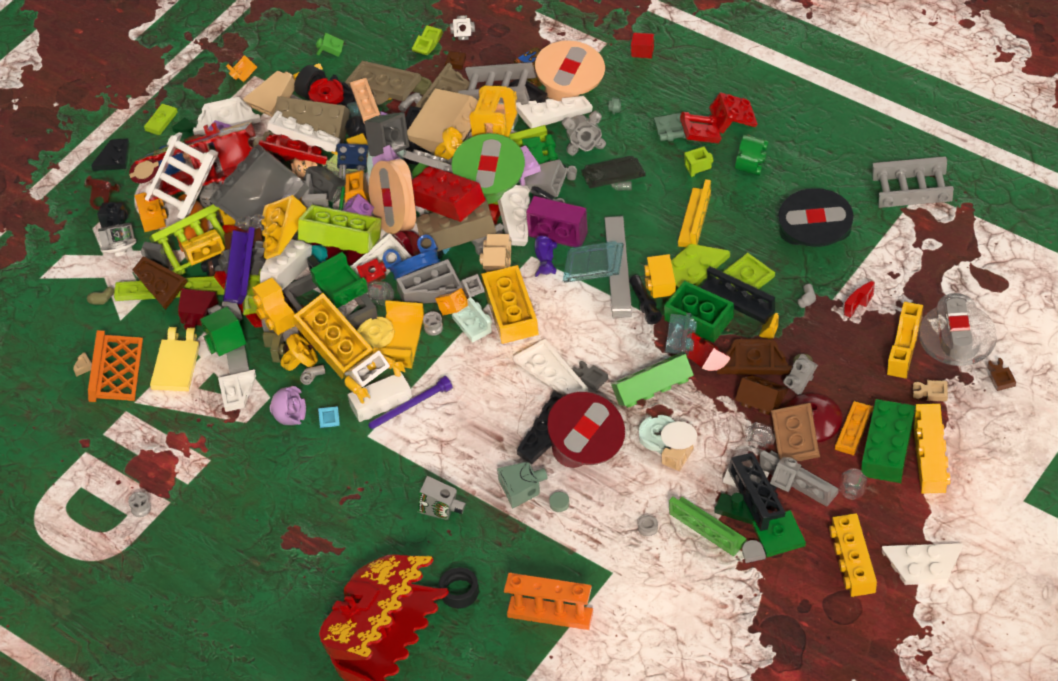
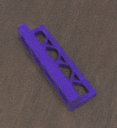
(238, 266)

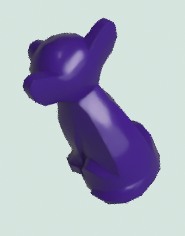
(544, 252)

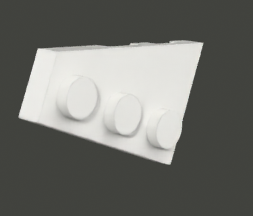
(378, 250)

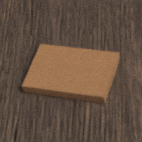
(795, 432)

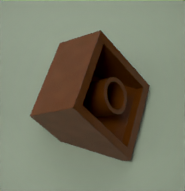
(760, 394)

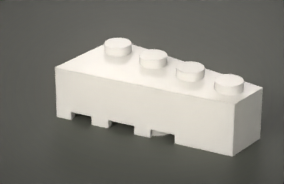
(288, 264)

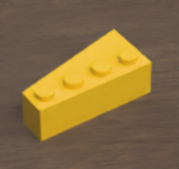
(931, 449)

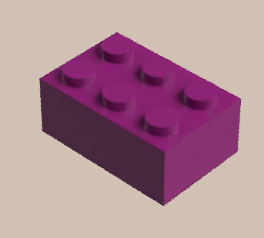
(558, 221)

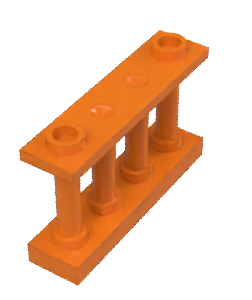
(545, 611)

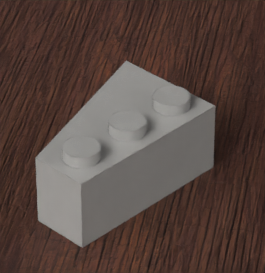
(428, 283)

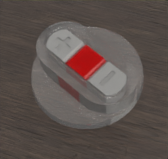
(957, 331)

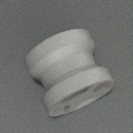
(432, 323)
(139, 504)

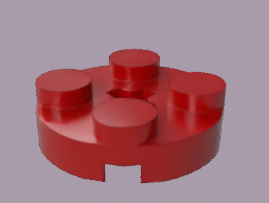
(333, 88)

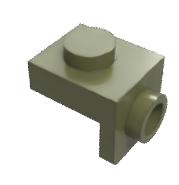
(276, 343)

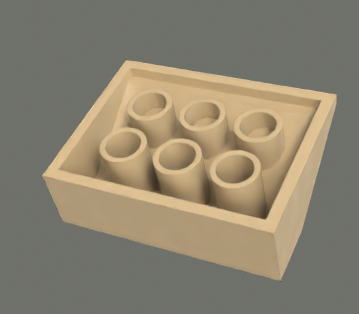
(440, 112)

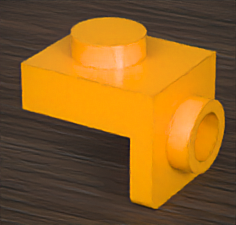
(242, 69)
(452, 302)

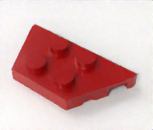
(295, 148)

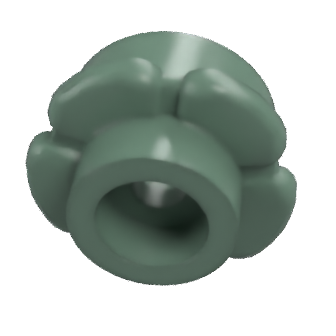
(615, 105)

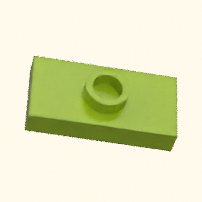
(160, 119)

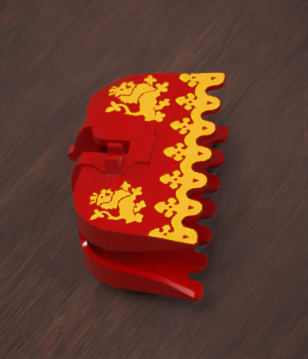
(379, 617)

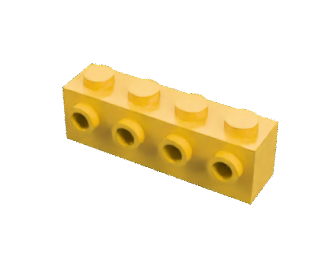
(853, 554)

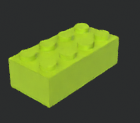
(339, 229)

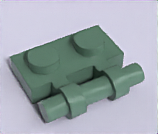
(669, 127)

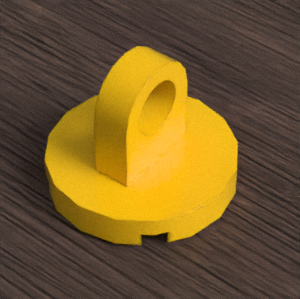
(452, 141)
(298, 353)

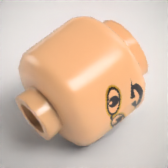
(300, 167)

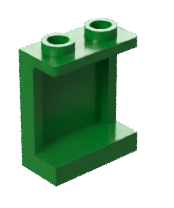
(338, 280)

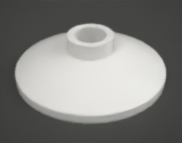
(119, 248)

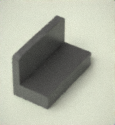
(324, 181)

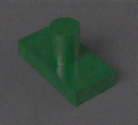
(733, 507)

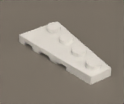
(552, 111)
(305, 133)
(513, 213)

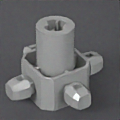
(583, 133)

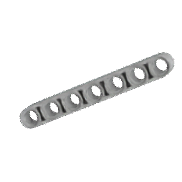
(619, 283)

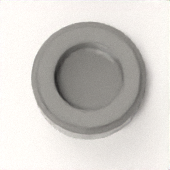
(647, 525)

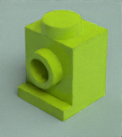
(698, 160)

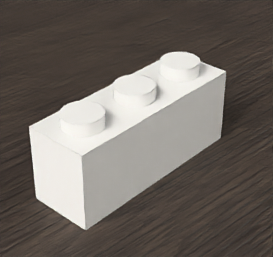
(384, 396)

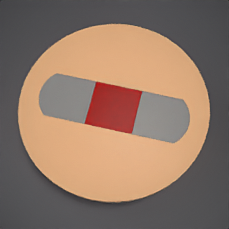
(569, 69)
(392, 195)

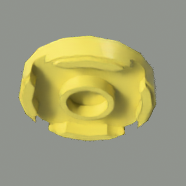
(377, 332)

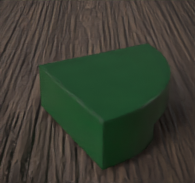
(184, 126)

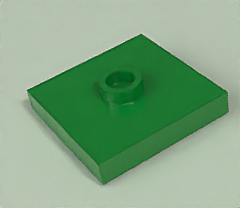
(780, 536)

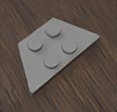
(428, 159)

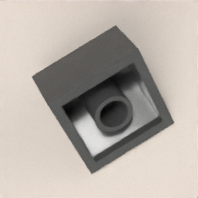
(386, 131)

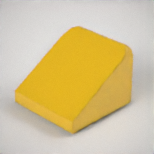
(769, 329)

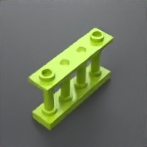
(178, 230)

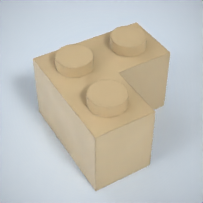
(496, 252)

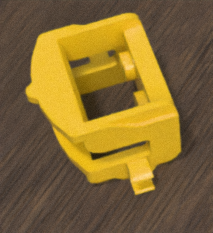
(486, 112)

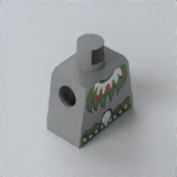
(438, 499)

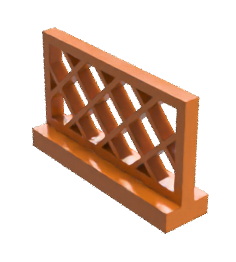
(99, 362)

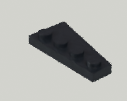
(537, 439)

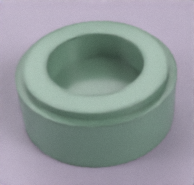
(559, 501)

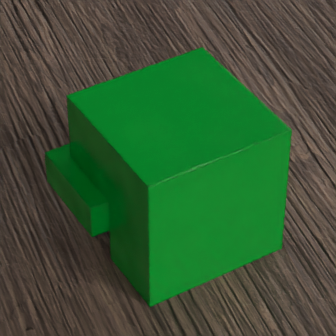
(222, 332)

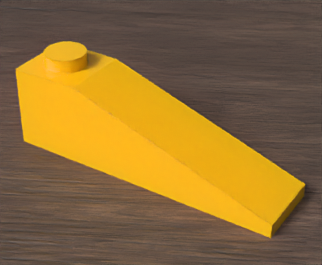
(280, 224)

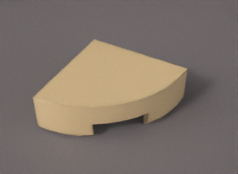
(82, 365)

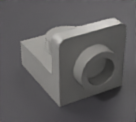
(785, 473)

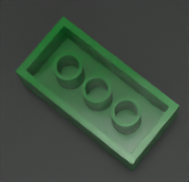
(888, 441)

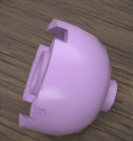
(288, 406)

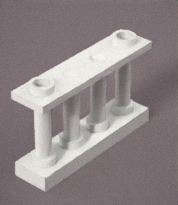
(199, 176)

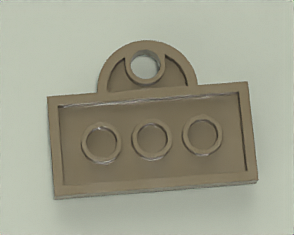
(385, 81)

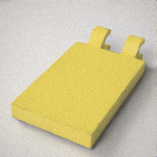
(175, 362)

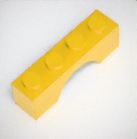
(905, 341)

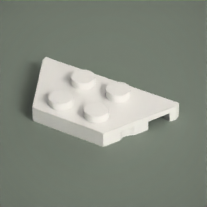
(227, 111)
(923, 562)

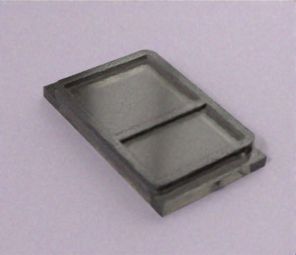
(612, 171)

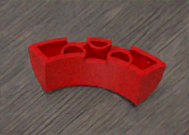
(707, 354)

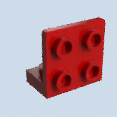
(732, 108)

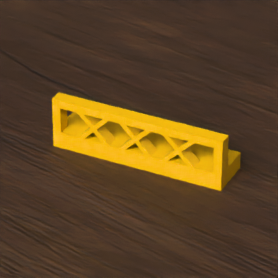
(695, 215)

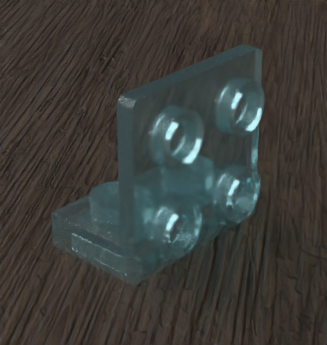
(680, 334)

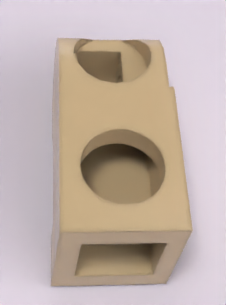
(676, 457)

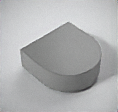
(753, 551)

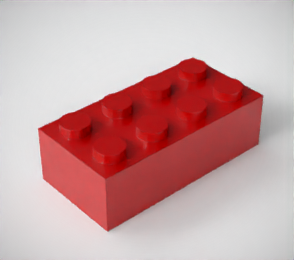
(446, 193)

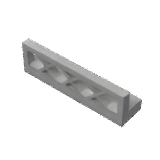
(804, 480)

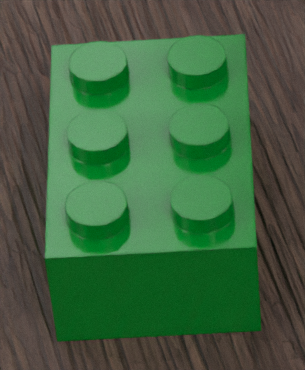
(708, 309)

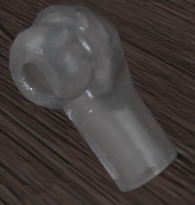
(624, 185)

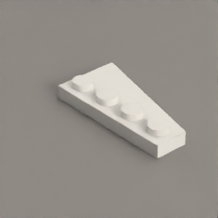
(550, 368)

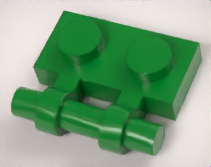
(536, 147)

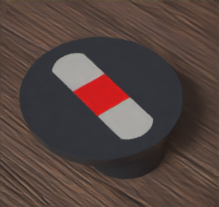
(815, 218)

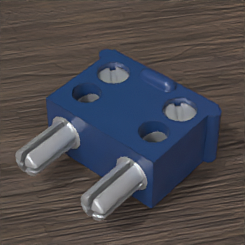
(350, 156)

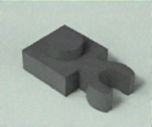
(257, 260)
(591, 376)

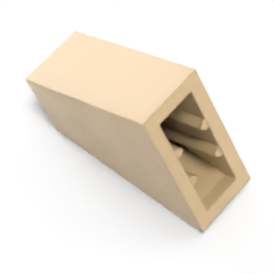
(265, 95)

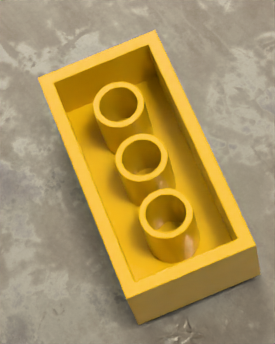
(510, 304)
(331, 335)

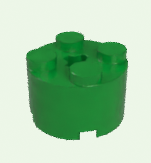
(751, 154)

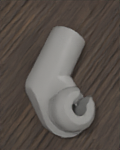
(415, 97)
(809, 296)
(310, 373)

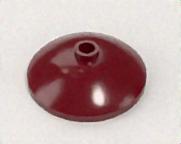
(825, 413)

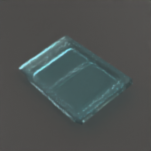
(593, 261)

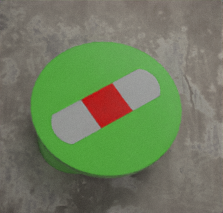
(492, 162)

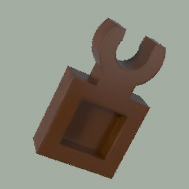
(1001, 377)

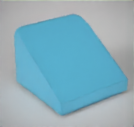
(329, 417)

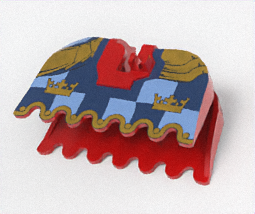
(229, 143)

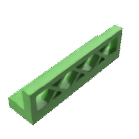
(706, 525)

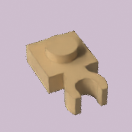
(933, 390)

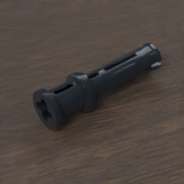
(647, 305)

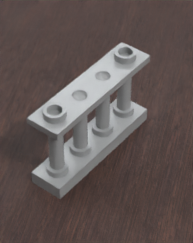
(500, 72)
(912, 168)

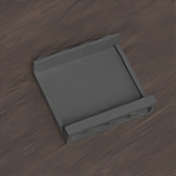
(256, 183)

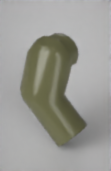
(100, 298)

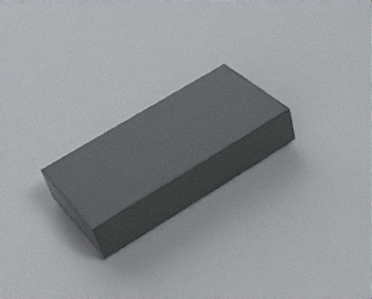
(156, 253)

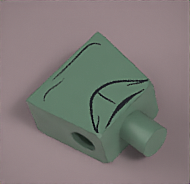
(520, 482)

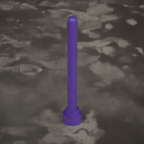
(442, 385)

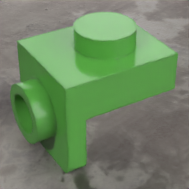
(329, 44)

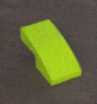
(427, 42)

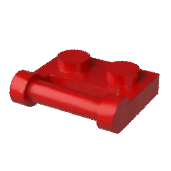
(700, 132)

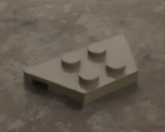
(446, 80)

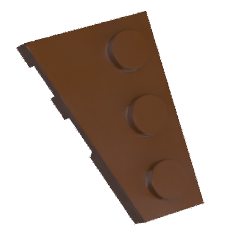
(159, 281)

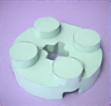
(647, 436)

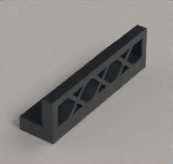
(750, 305)
(747, 487)

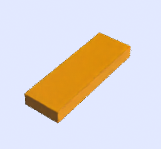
(853, 428)

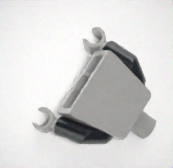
(550, 180)

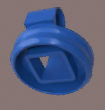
(425, 259)

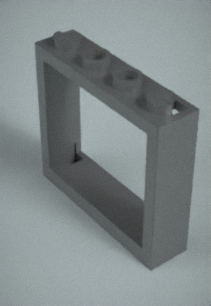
(306, 284)

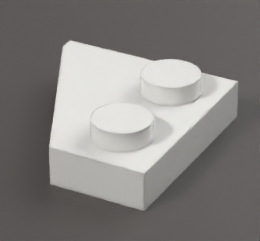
(236, 389)

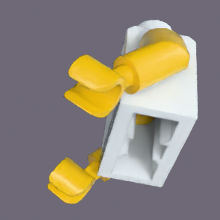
(367, 370)

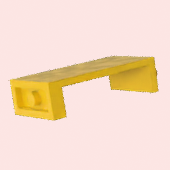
(407, 324)

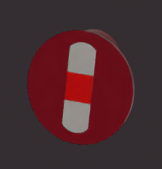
(585, 429)

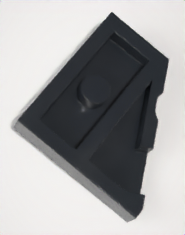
(113, 156)

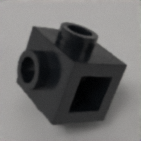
(112, 214)

